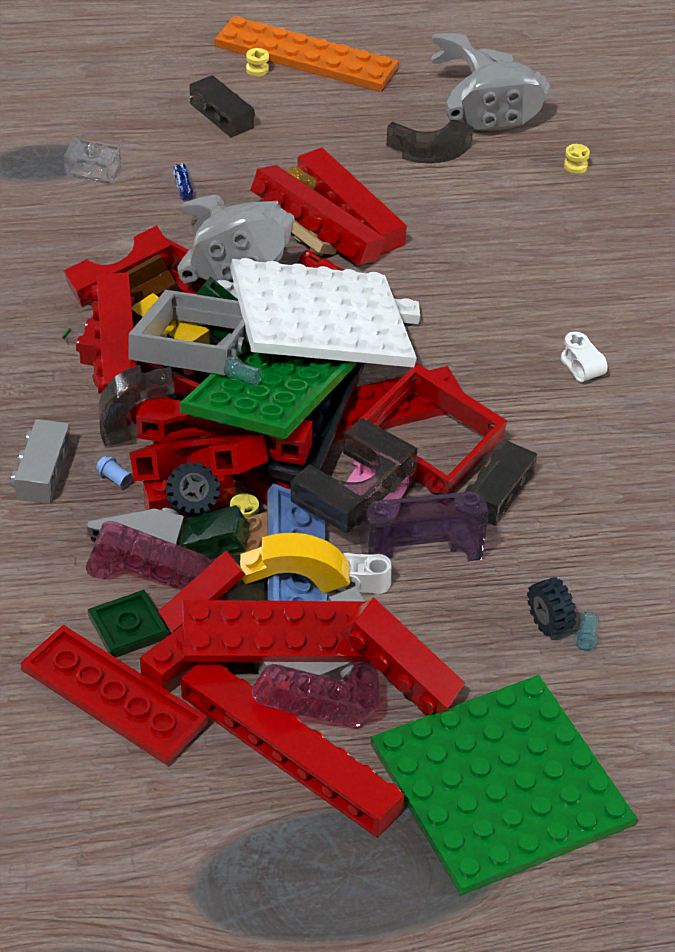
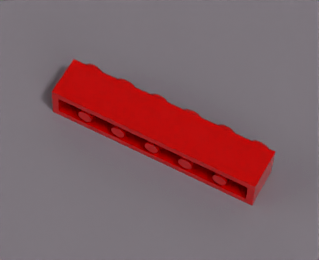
(353, 197)
(318, 214)
(113, 325)

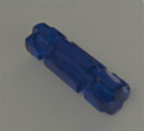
(183, 181)

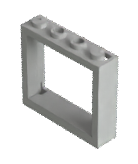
(149, 347)

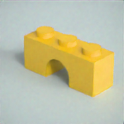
(177, 328)

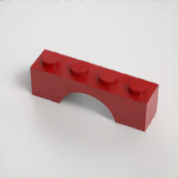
(146, 245)

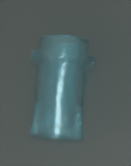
(237, 370)
(586, 636)

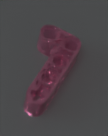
(144, 555)
(321, 697)

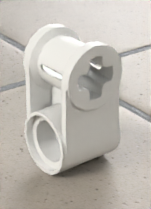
(583, 357)
(368, 573)

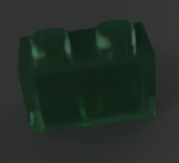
(216, 532)

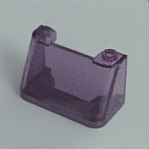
(426, 519)

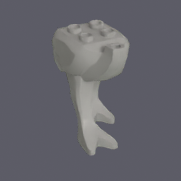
(497, 92)
(230, 233)

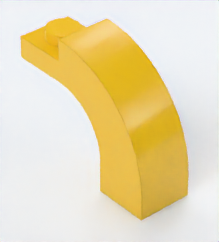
(300, 555)

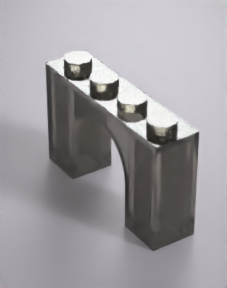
(346, 502)

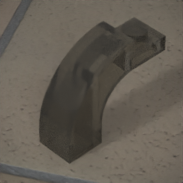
(430, 146)
(123, 394)

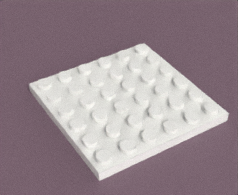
(320, 313)

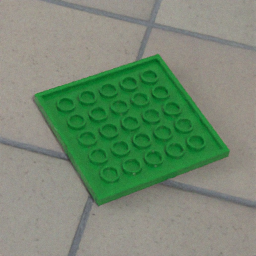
(502, 784)

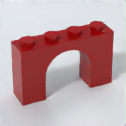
(222, 453)

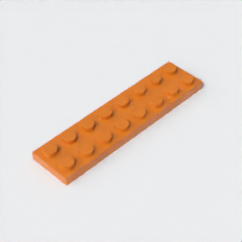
(308, 53)

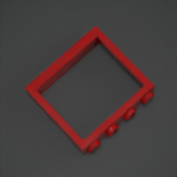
(456, 404)

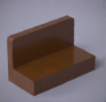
(150, 278)

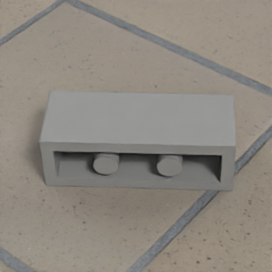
(41, 461)

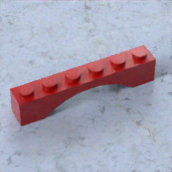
(161, 421)

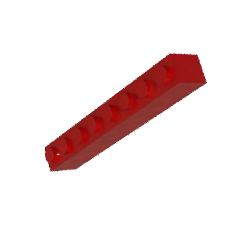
(294, 747)

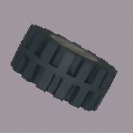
(200, 483)
(551, 606)

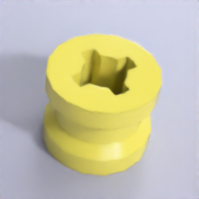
(257, 62)
(576, 158)
(246, 503)

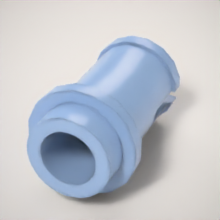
(109, 468)

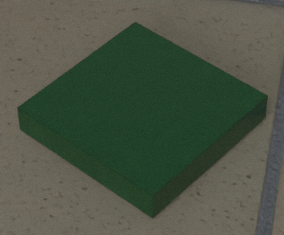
(128, 623)

